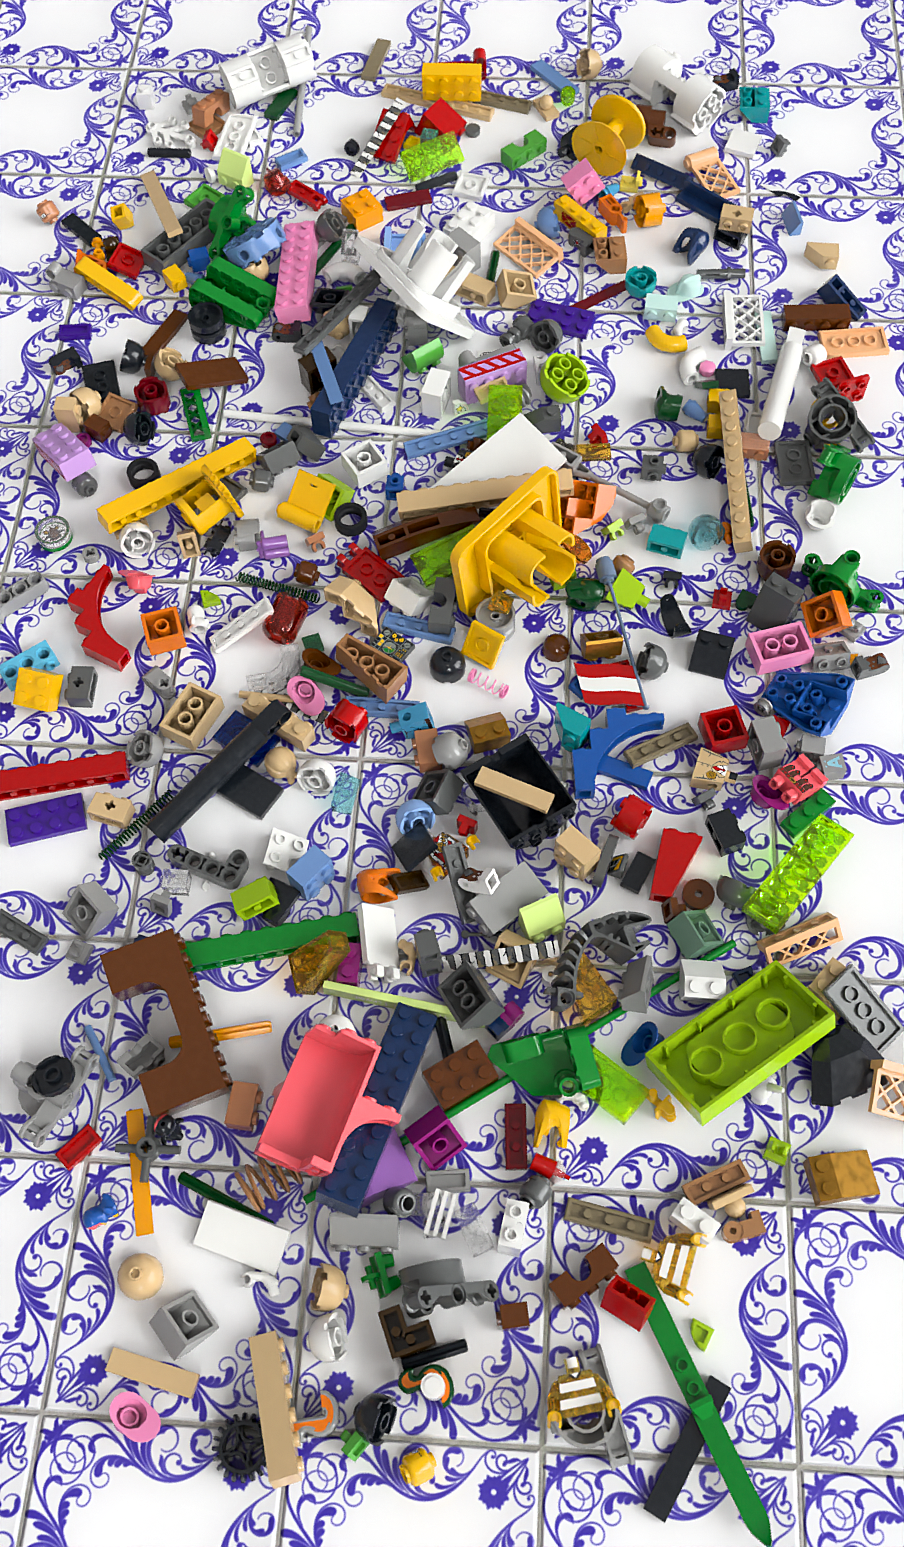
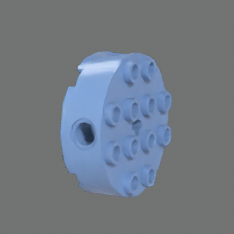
(255, 242)

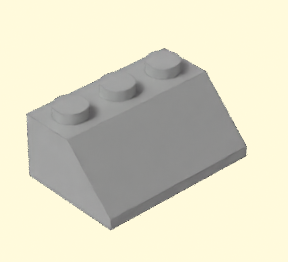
(364, 1232)

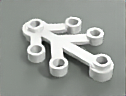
(155, 128)

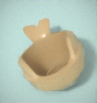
(281, 763)

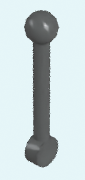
(465, 934)

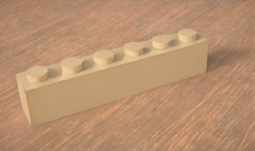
(275, 1411)

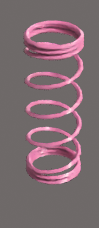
(471, 676)

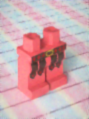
(798, 780)

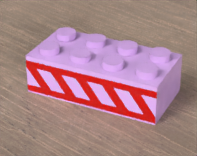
(508, 364)
(64, 451)

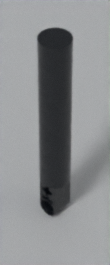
(218, 771)

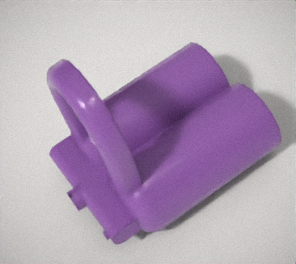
(272, 547)

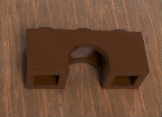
(569, 1291)

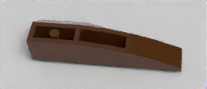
(421, 530)

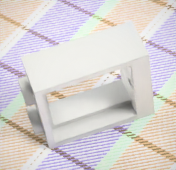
(513, 1227)

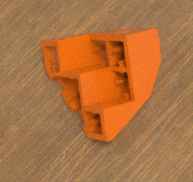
(587, 506)

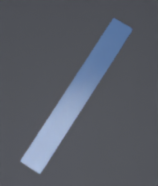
(327, 374)

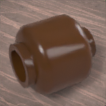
(306, 573)

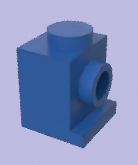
(394, 483)

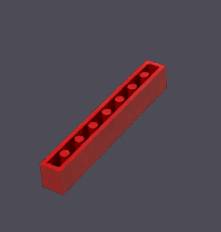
(64, 775)

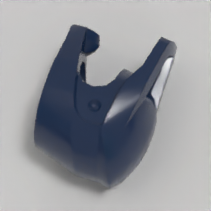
(696, 245)

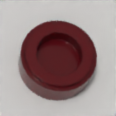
(268, 439)

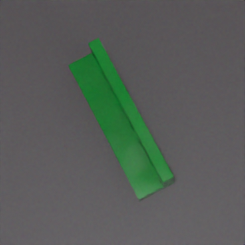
(202, 414)

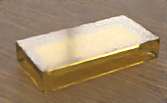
(594, 452)

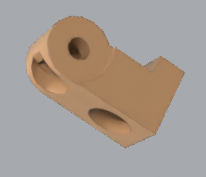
(744, 1230)

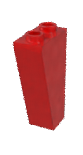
(673, 860)

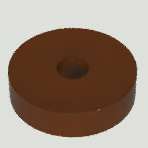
(698, 886)

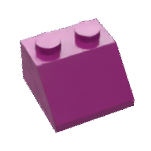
(435, 1138)

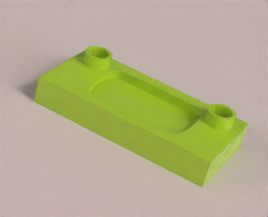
(739, 1041)

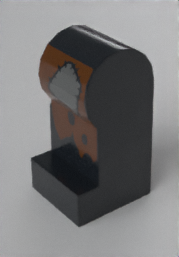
(727, 81)
(287, 332)
(65, 360)

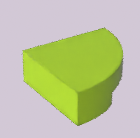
(209, 599)
(700, 1334)

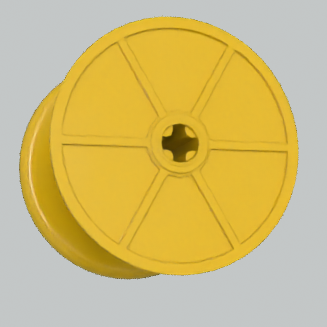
(613, 130)

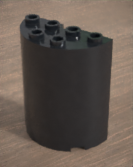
(516, 822)

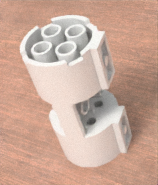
(268, 70)
(658, 76)

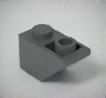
(306, 442)

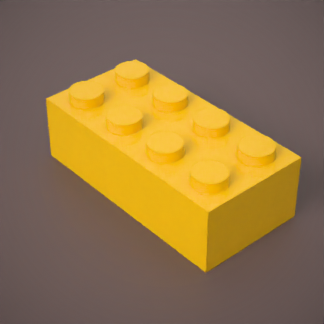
(452, 81)

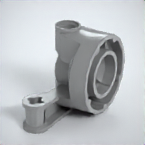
(48, 1110)
(600, 1430)

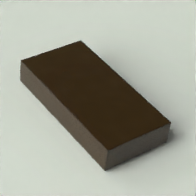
(408, 882)

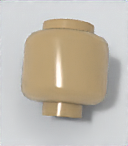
(685, 440)

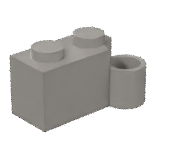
(65, 281)
(416, 329)

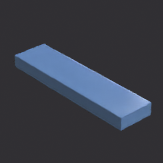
(552, 76)
(415, 627)
(377, 708)

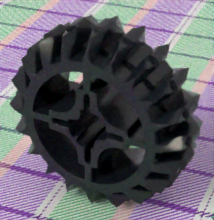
(240, 1437)

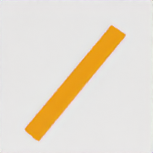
(141, 1191)

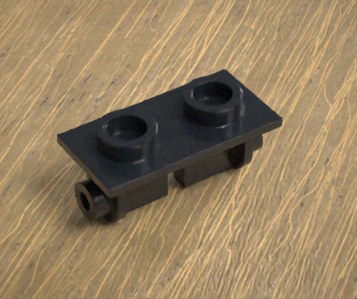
(213, 545)

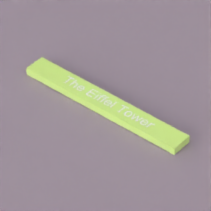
(384, 999)

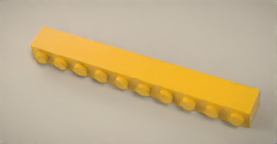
(175, 484)

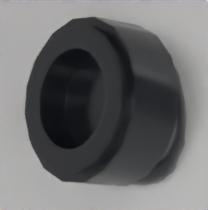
(351, 147)

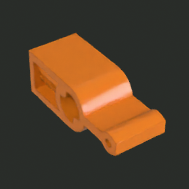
(612, 212)

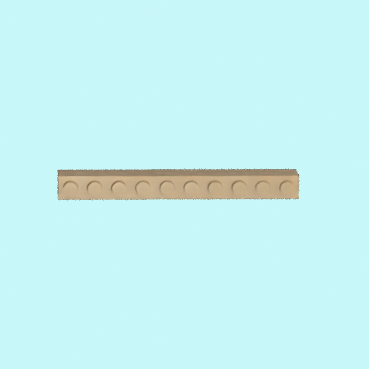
(735, 471)
(476, 493)

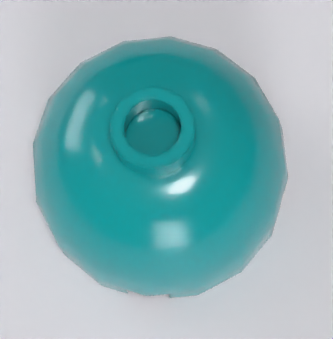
(640, 281)

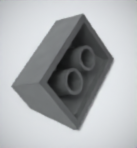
(470, 997)

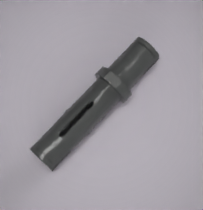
(721, 273)

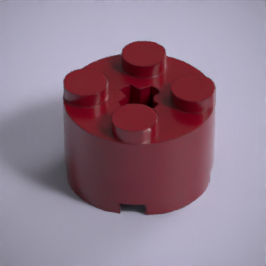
(152, 395)

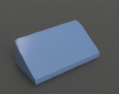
(792, 219)

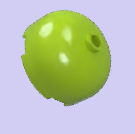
(566, 379)

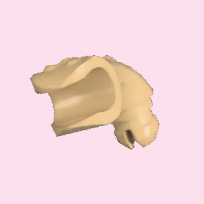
(409, 950)

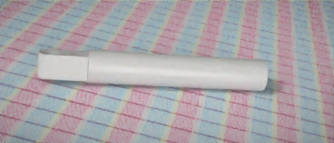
(781, 385)

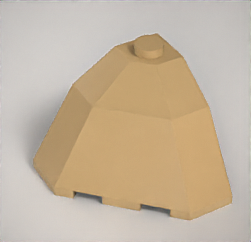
(355, 603)

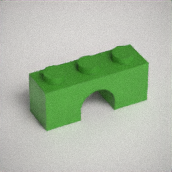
(515, 156)

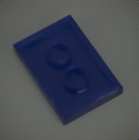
(233, 726)

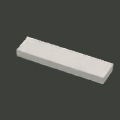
(241, 625)

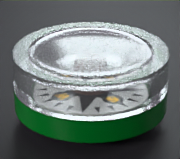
(53, 533)

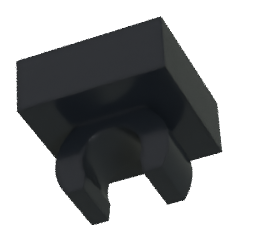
(671, 576)

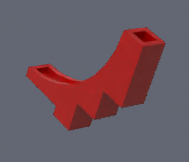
(88, 605)

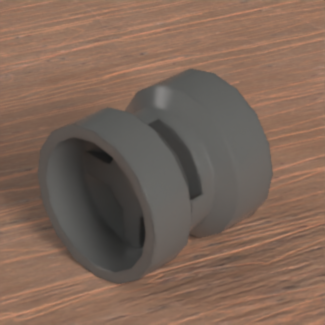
(511, 337)
(146, 867)

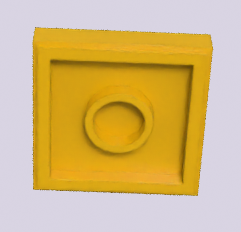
(483, 644)

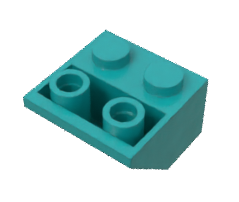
(755, 103)

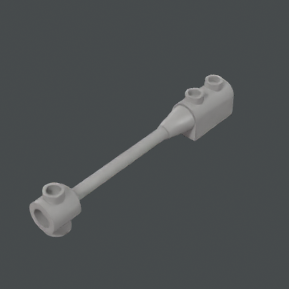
(656, 509)

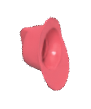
(137, 580)

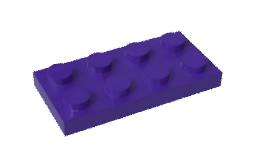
(573, 320)
(45, 819)

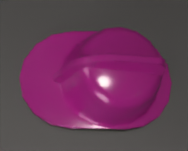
(764, 795)

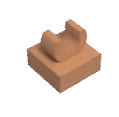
(315, 539)

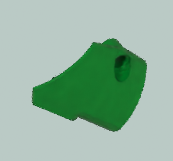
(548, 1060)

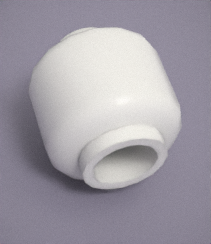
(814, 354)

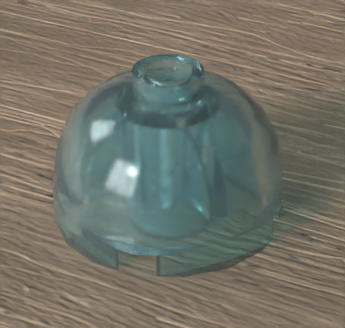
(705, 532)

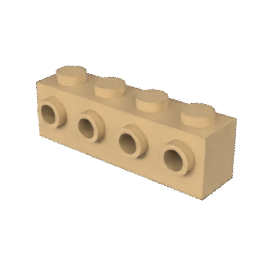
(294, 731)

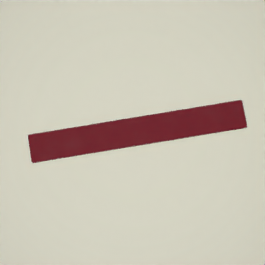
(601, 296)

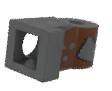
(869, 666)

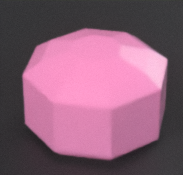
(707, 368)

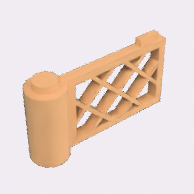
(703, 161)

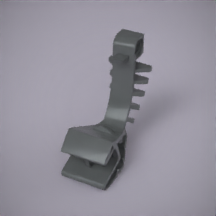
(611, 935)

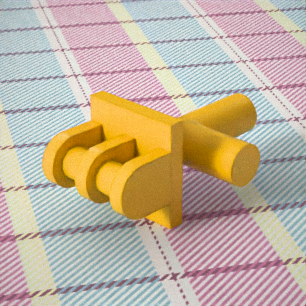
(663, 1108)

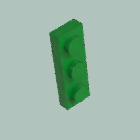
(807, 813)

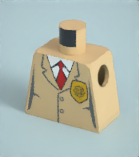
(711, 771)

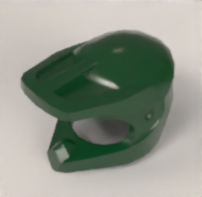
(667, 405)
(585, 590)

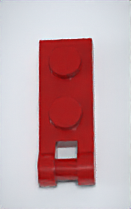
(307, 195)

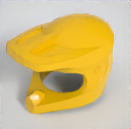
(551, 1114)

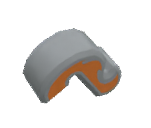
(320, 1425)

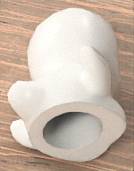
(197, 619)

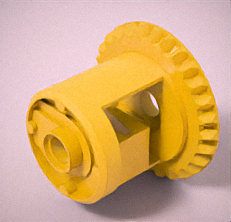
(201, 497)

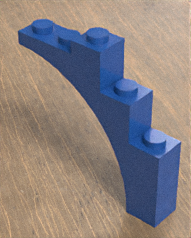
(603, 741)

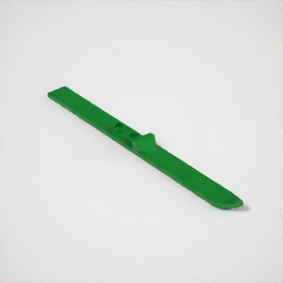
(703, 1409)

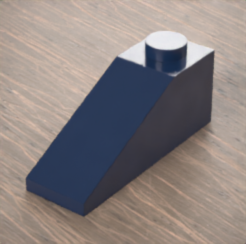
(837, 292)

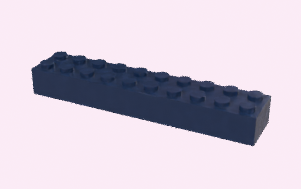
(355, 366)
(389, 1085)

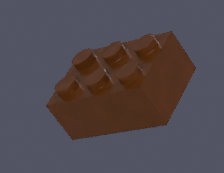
(459, 1075)

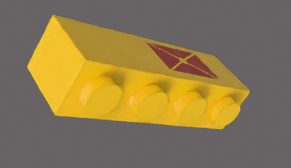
(574, 215)

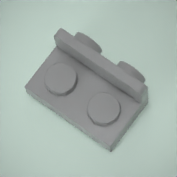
(830, 656)

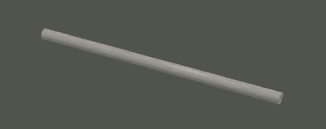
(301, 92)

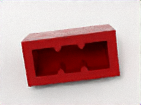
(627, 1302)

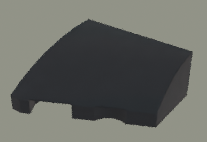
(287, 897)

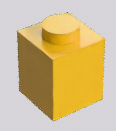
(122, 216)
(174, 278)

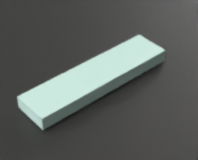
(769, 352)

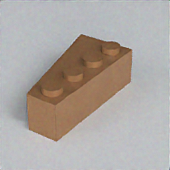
(373, 668)

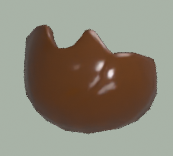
(556, 647)

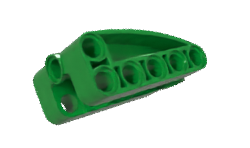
(239, 294)

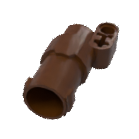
(656, 127)

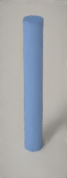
(98, 1050)

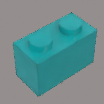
(667, 541)

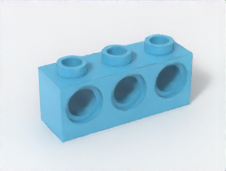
(33, 658)

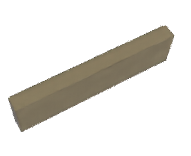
(376, 60)
(505, 102)
(660, 745)
(609, 1220)

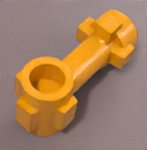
(98, 252)

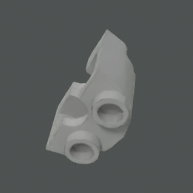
(247, 534)
(142, 1057)

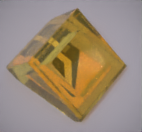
(500, 602)

